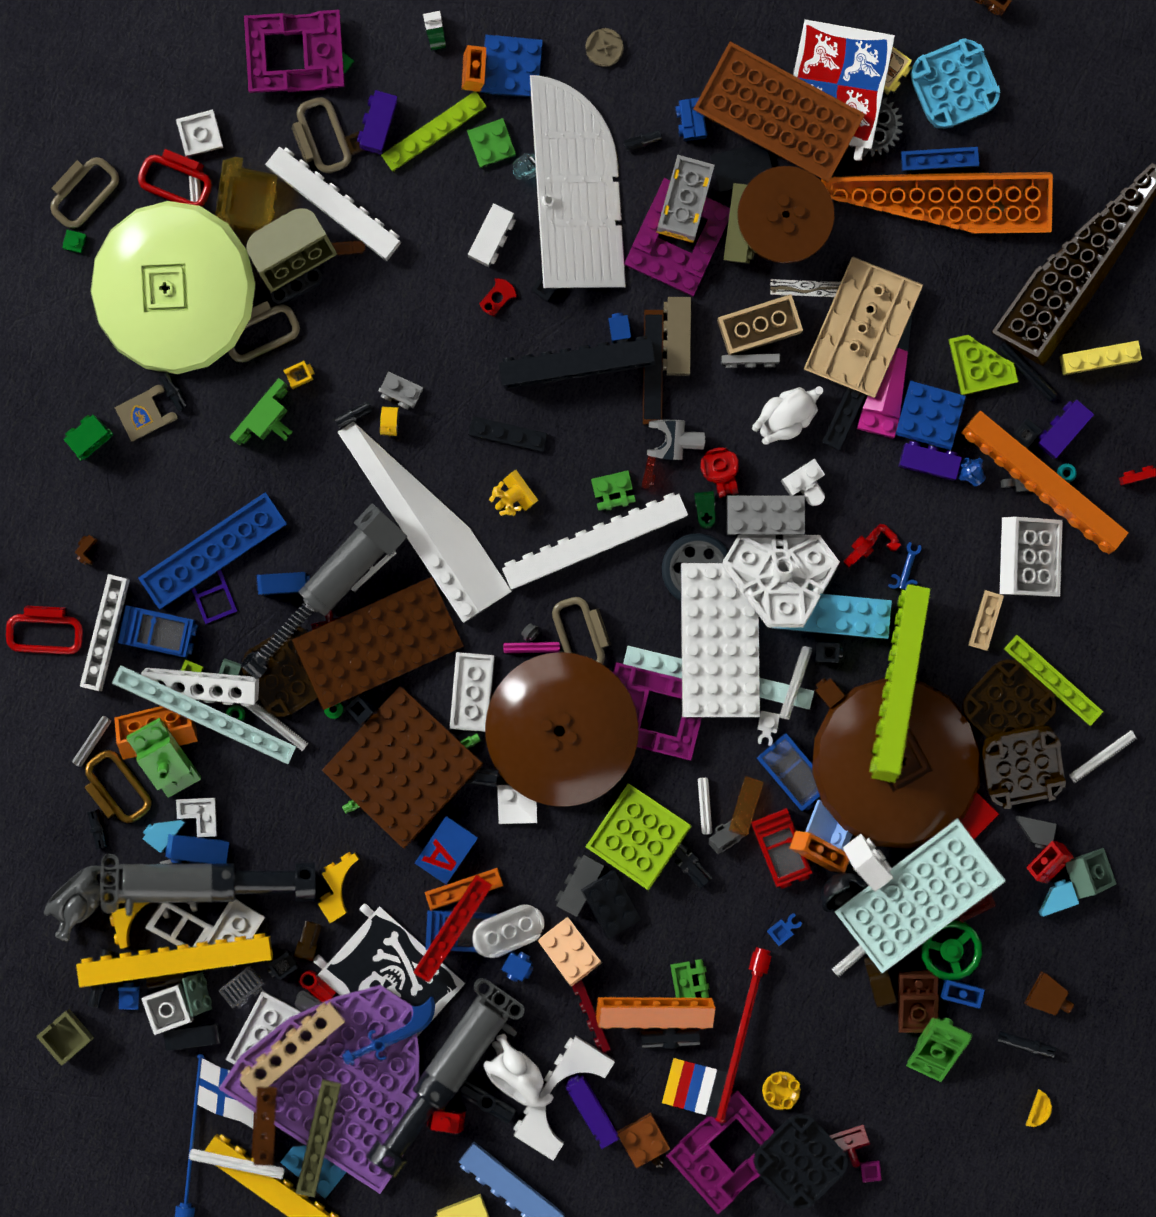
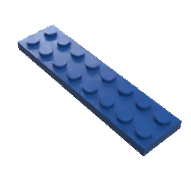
(212, 551)

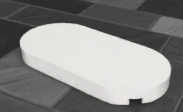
(508, 931)

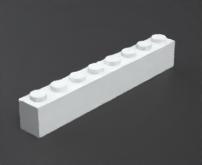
(333, 203)

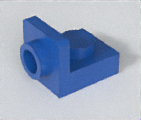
(128, 996)

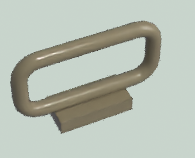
(306, 142)
(71, 179)
(260, 313)
(594, 623)

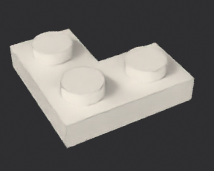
(203, 810)

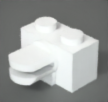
(805, 481)

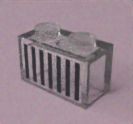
(242, 986)

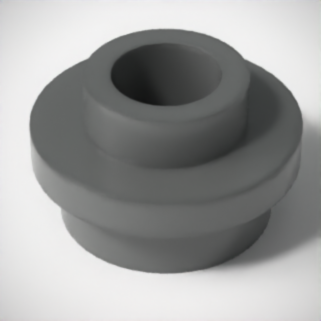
(530, 632)

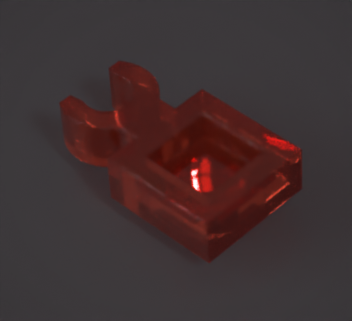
(648, 479)

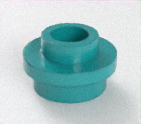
(1070, 468)

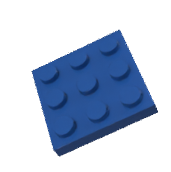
(510, 65)
(930, 415)

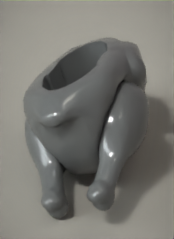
(75, 900)

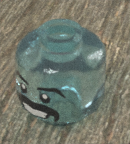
(525, 167)

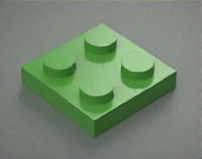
(491, 142)

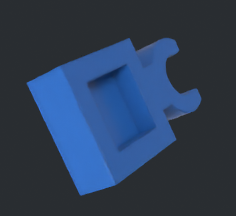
(782, 931)

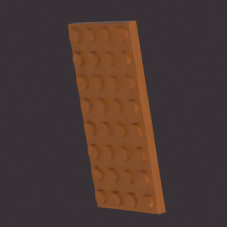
(779, 112)

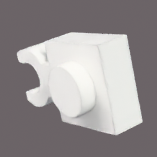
(767, 723)

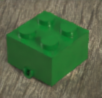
(87, 436)

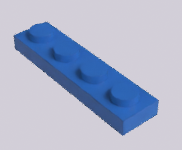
(939, 159)

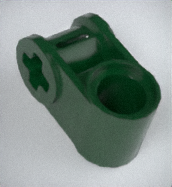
(705, 506)

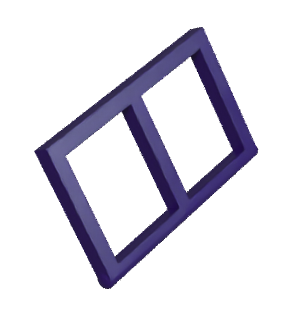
(224, 585)

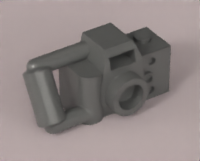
(723, 838)

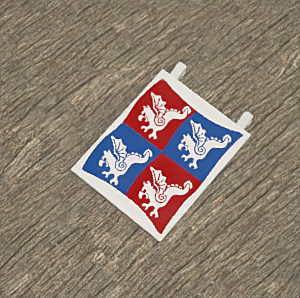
(849, 67)

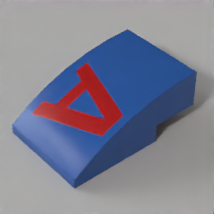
(446, 850)

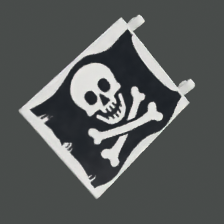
(387, 957)

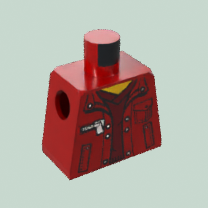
(447, 1120)

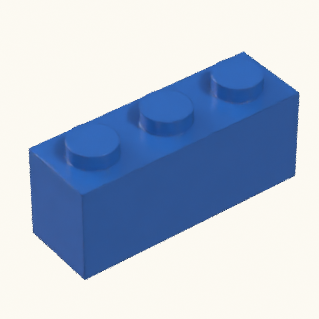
(196, 849)

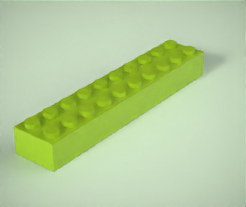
(900, 684)

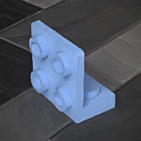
(827, 828)

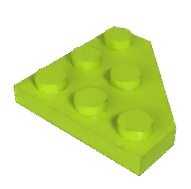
(979, 366)

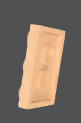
(569, 951)

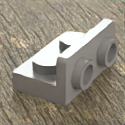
(400, 390)

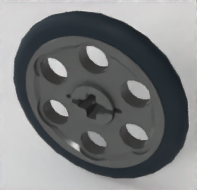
(676, 554)

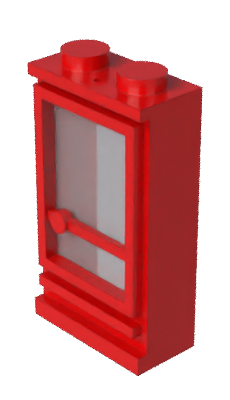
(775, 837)

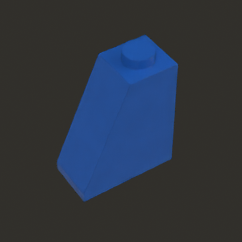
(281, 583)

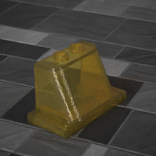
(245, 196)

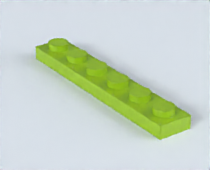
(433, 131)
(1053, 680)

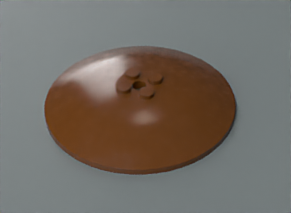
(597, 724)

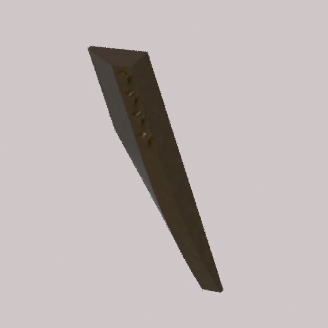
(1071, 276)

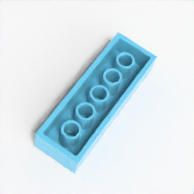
(849, 617)

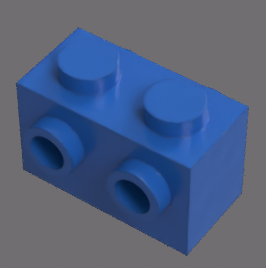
(517, 966)

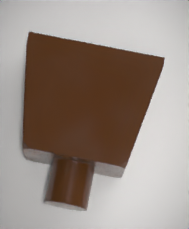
(1048, 996)

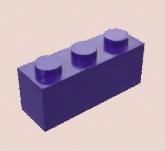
(377, 122)
(1064, 428)
(930, 460)

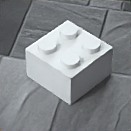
(868, 862)
(167, 1009)

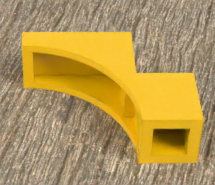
(333, 905)
(123, 923)

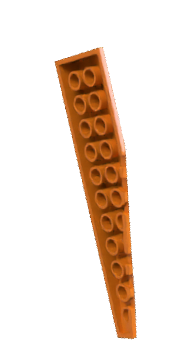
(956, 199)

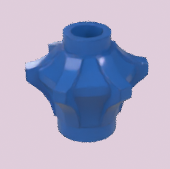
(972, 471)

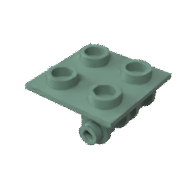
(197, 993)

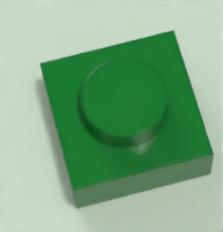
(74, 241)

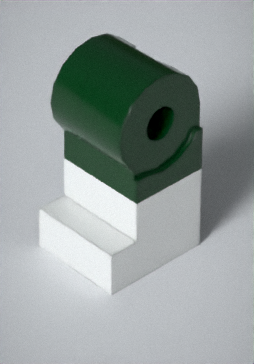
(434, 30)

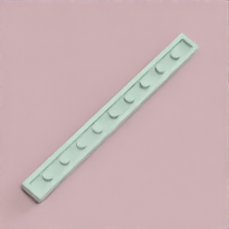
(673, 667)
(203, 714)

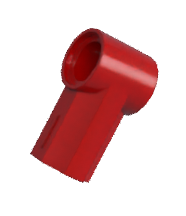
(319, 988)

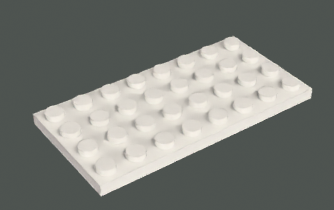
(718, 645)

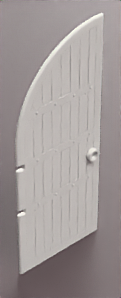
(575, 190)

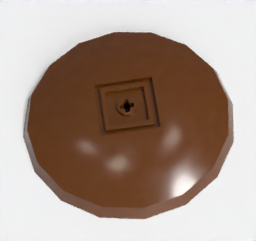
(932, 785)

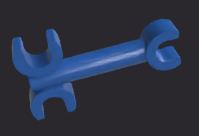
(903, 581)

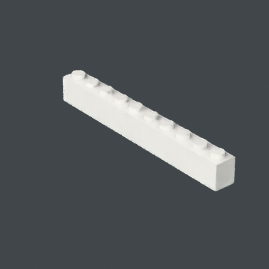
(595, 541)

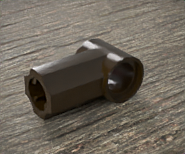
(307, 946)

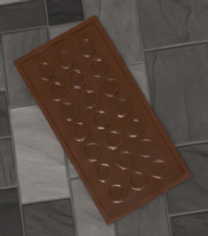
(377, 643)

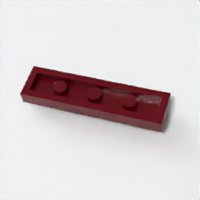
(586, 1006)

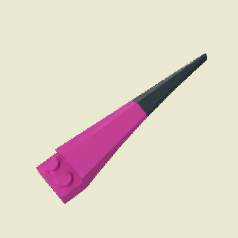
(882, 413)

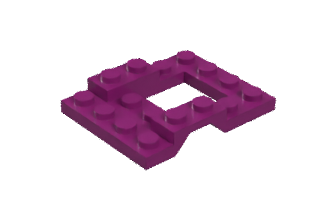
(321, 51)
(668, 262)
(639, 684)
(705, 1168)

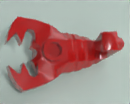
(864, 548)

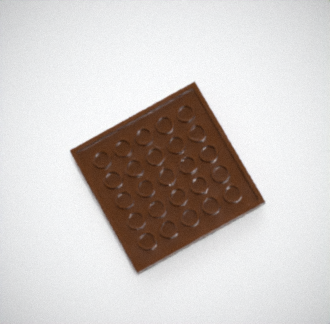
(402, 767)

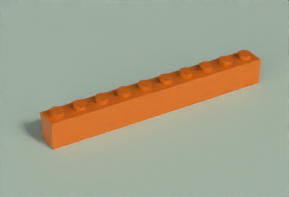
(1044, 482)

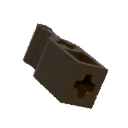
(880, 985)

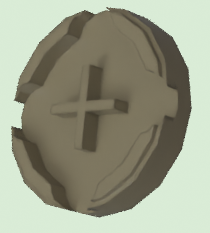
(604, 47)

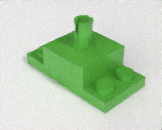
(265, 416)
(162, 758)
(938, 1048)

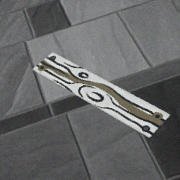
(804, 288)

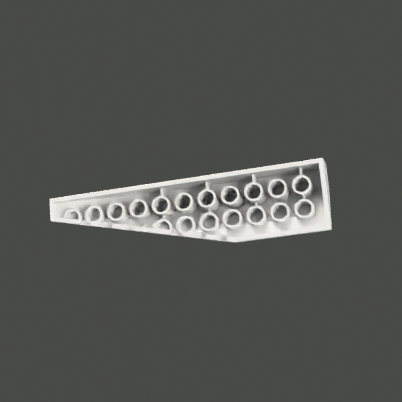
(433, 530)

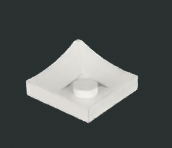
(515, 807)

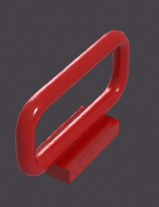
(180, 164)
(44, 614)

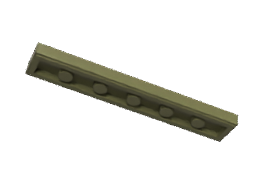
(318, 1138)

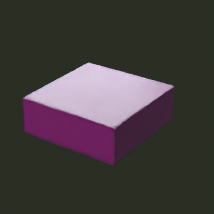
(870, 1171)

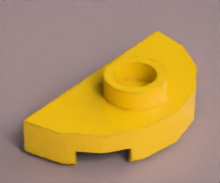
(1040, 1110)

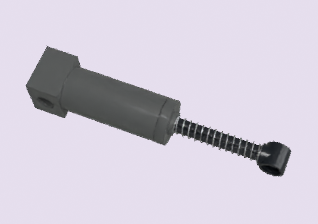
(335, 578)

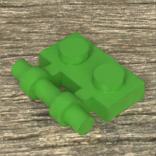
(610, 485)
(683, 979)

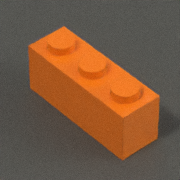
(819, 851)

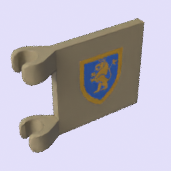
(142, 415)

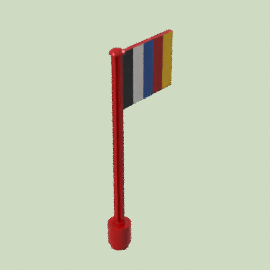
(709, 1089)

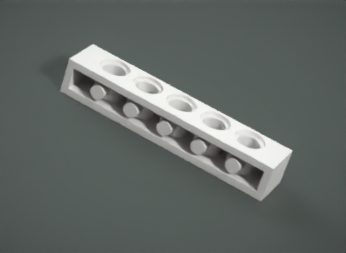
(104, 632)
(248, 685)

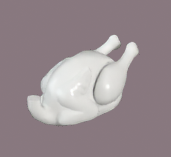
(787, 414)
(516, 1075)

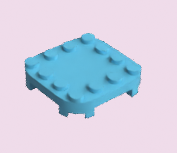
(954, 84)

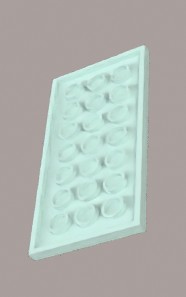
(923, 896)

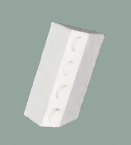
(1031, 556)

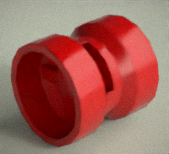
(728, 487)

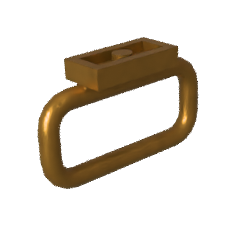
(104, 799)

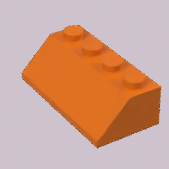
(179, 726)

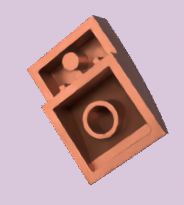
(916, 1000)

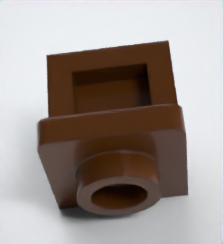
(85, 545)

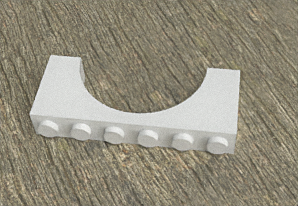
(578, 1058)

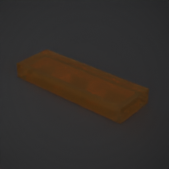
(745, 806)

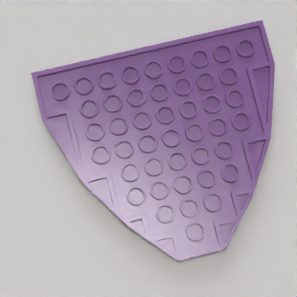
(371, 1092)

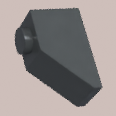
(1037, 831)

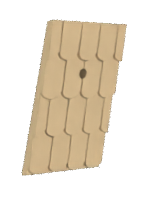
(859, 343)

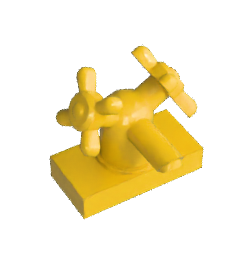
(517, 491)

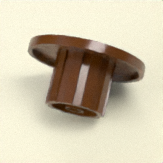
(791, 194)

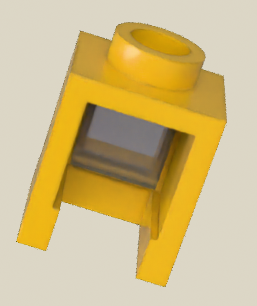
(299, 374)

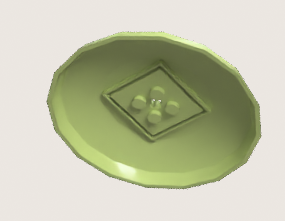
(207, 282)

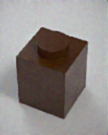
(828, 692)

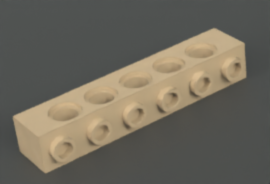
(326, 1011)

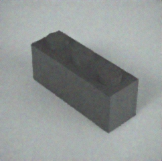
(586, 872)

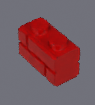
(1049, 862)

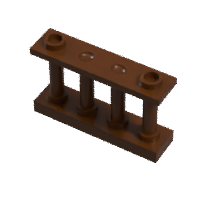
(264, 1126)

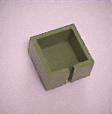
(66, 1037)

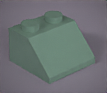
(1090, 873)

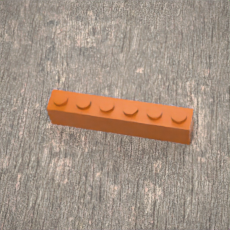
(655, 1012)

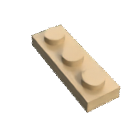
(986, 620)

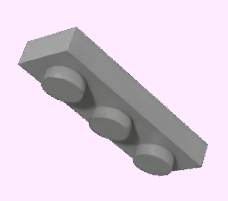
(750, 361)

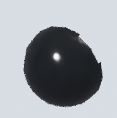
(839, 890)

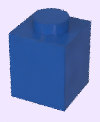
(619, 327)

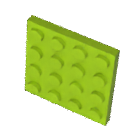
(638, 836)

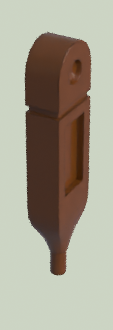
(350, 247)

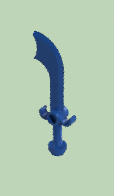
(420, 1020)

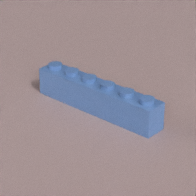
(506, 1184)

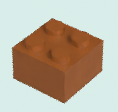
(643, 1140)

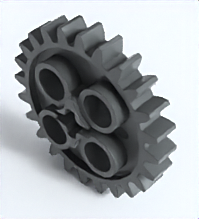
(889, 135)

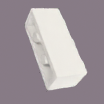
(492, 235)

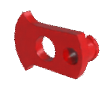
(503, 287)

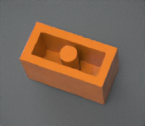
(473, 68)

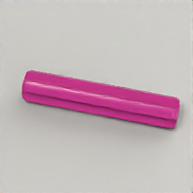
(536, 647)

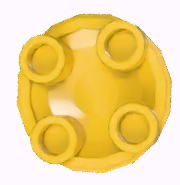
(781, 1090)

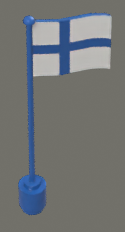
(213, 1099)

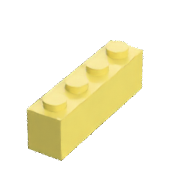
(1100, 358)

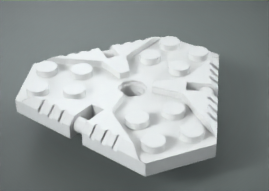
(781, 596)

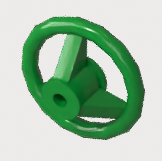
(952, 951)

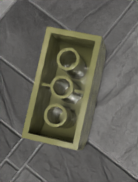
(289, 247)

